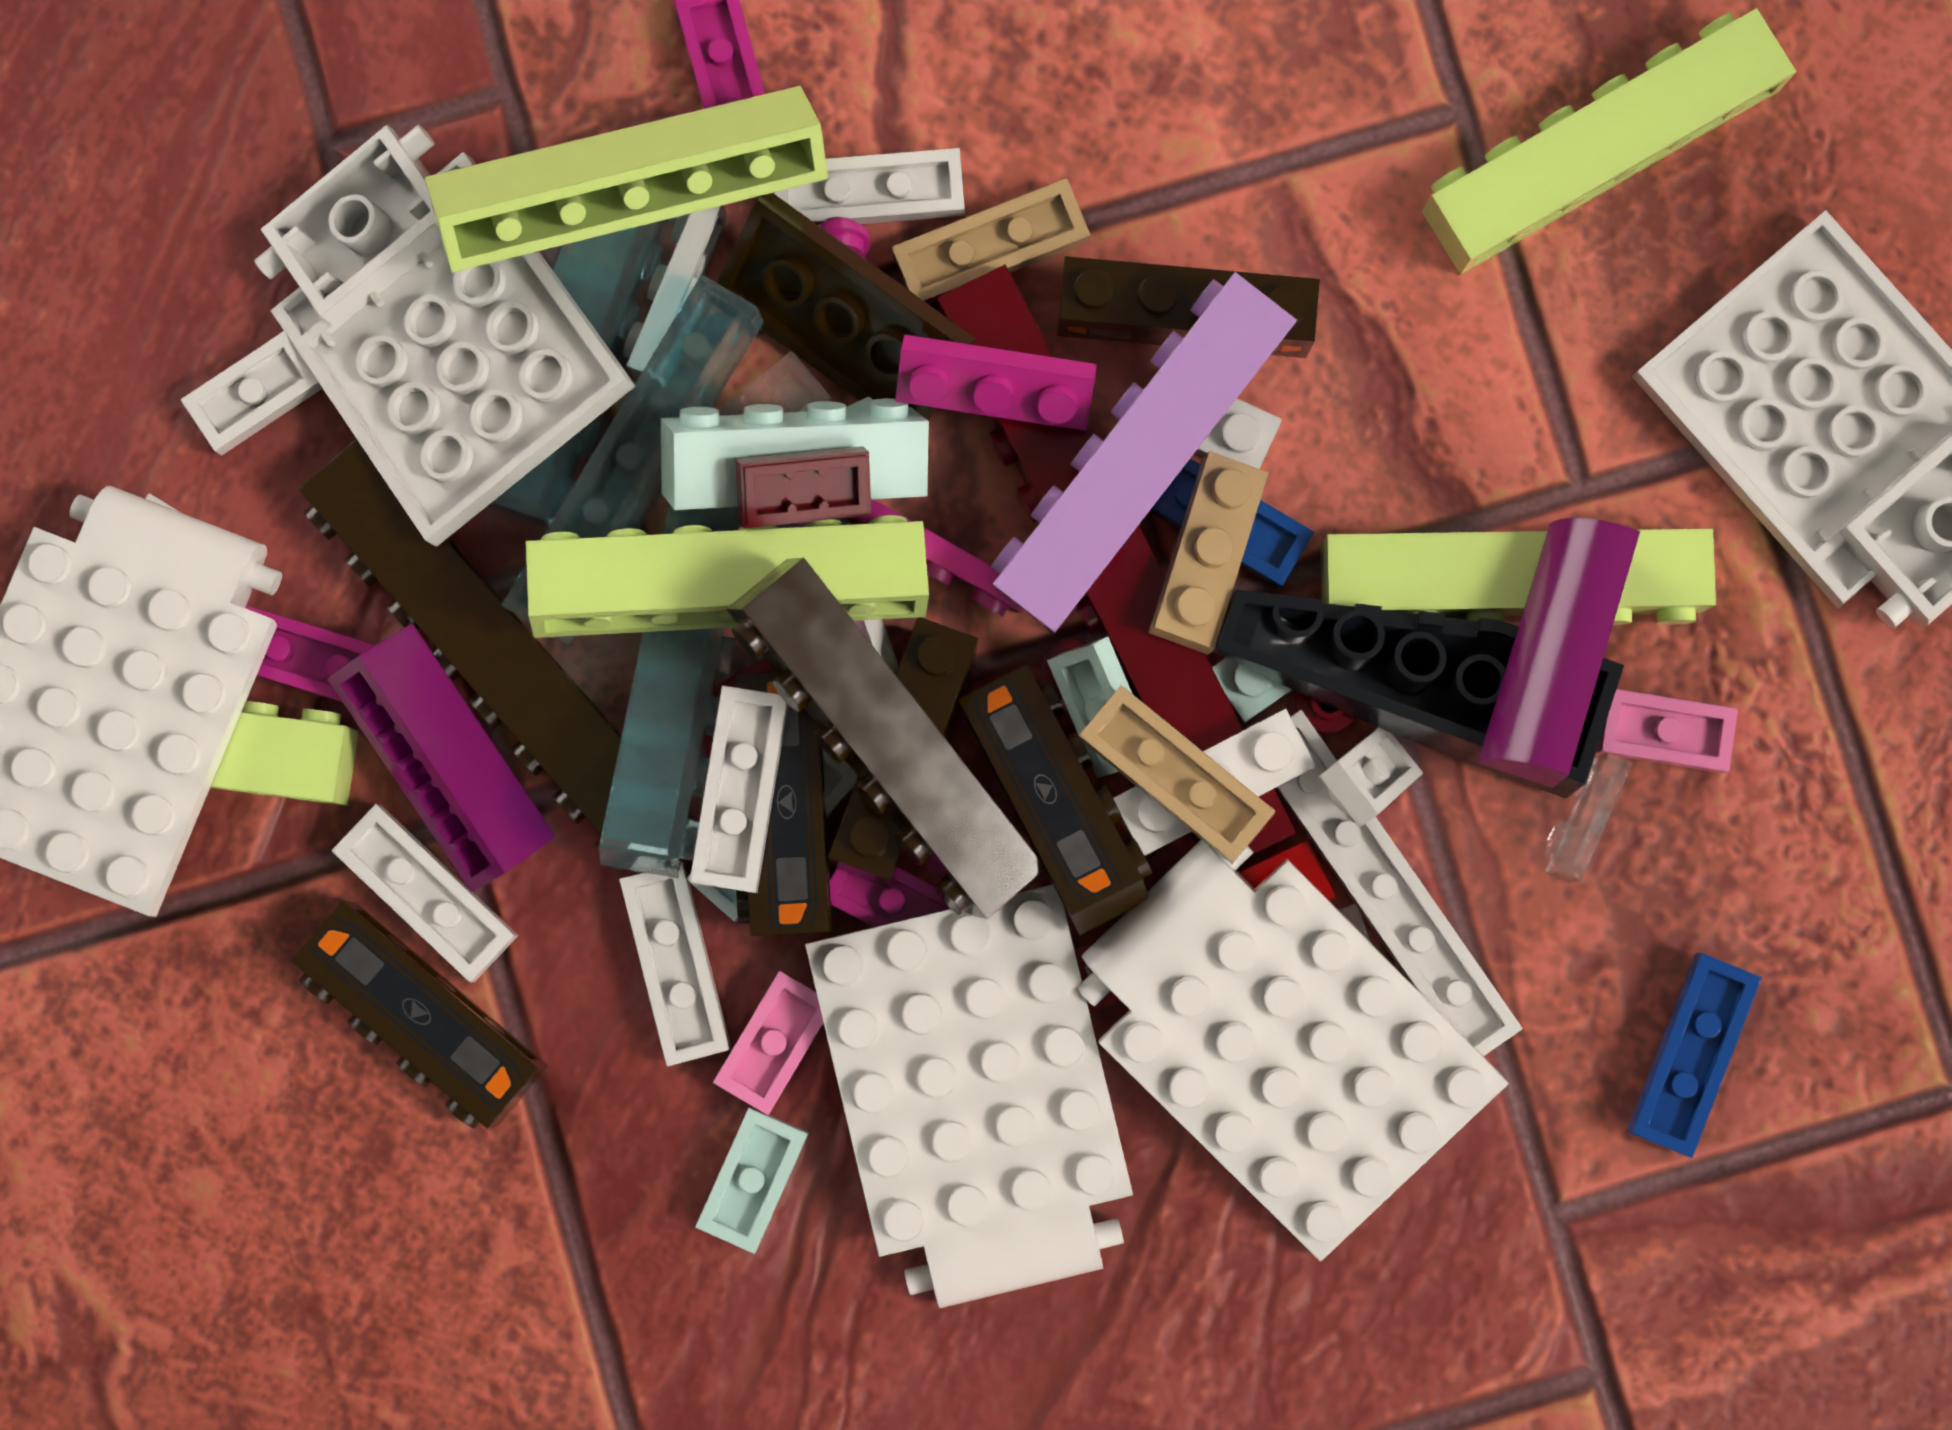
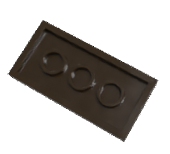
(829, 301)

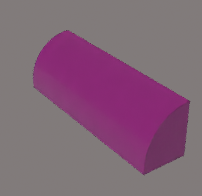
(1559, 649)
(441, 757)

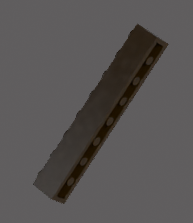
(471, 634)

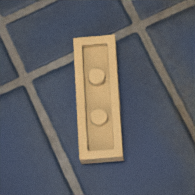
(1007, 234)
(1208, 553)
(1176, 774)

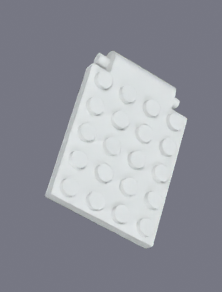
(434, 370)
(1826, 419)
(122, 690)
(1284, 1041)
(974, 1095)

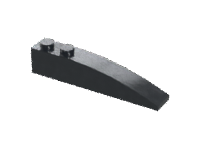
(1398, 670)

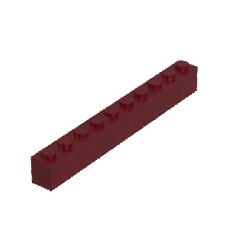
(1123, 598)

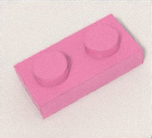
(1669, 731)
(772, 1044)

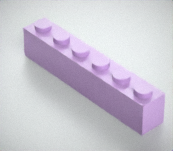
(1143, 452)

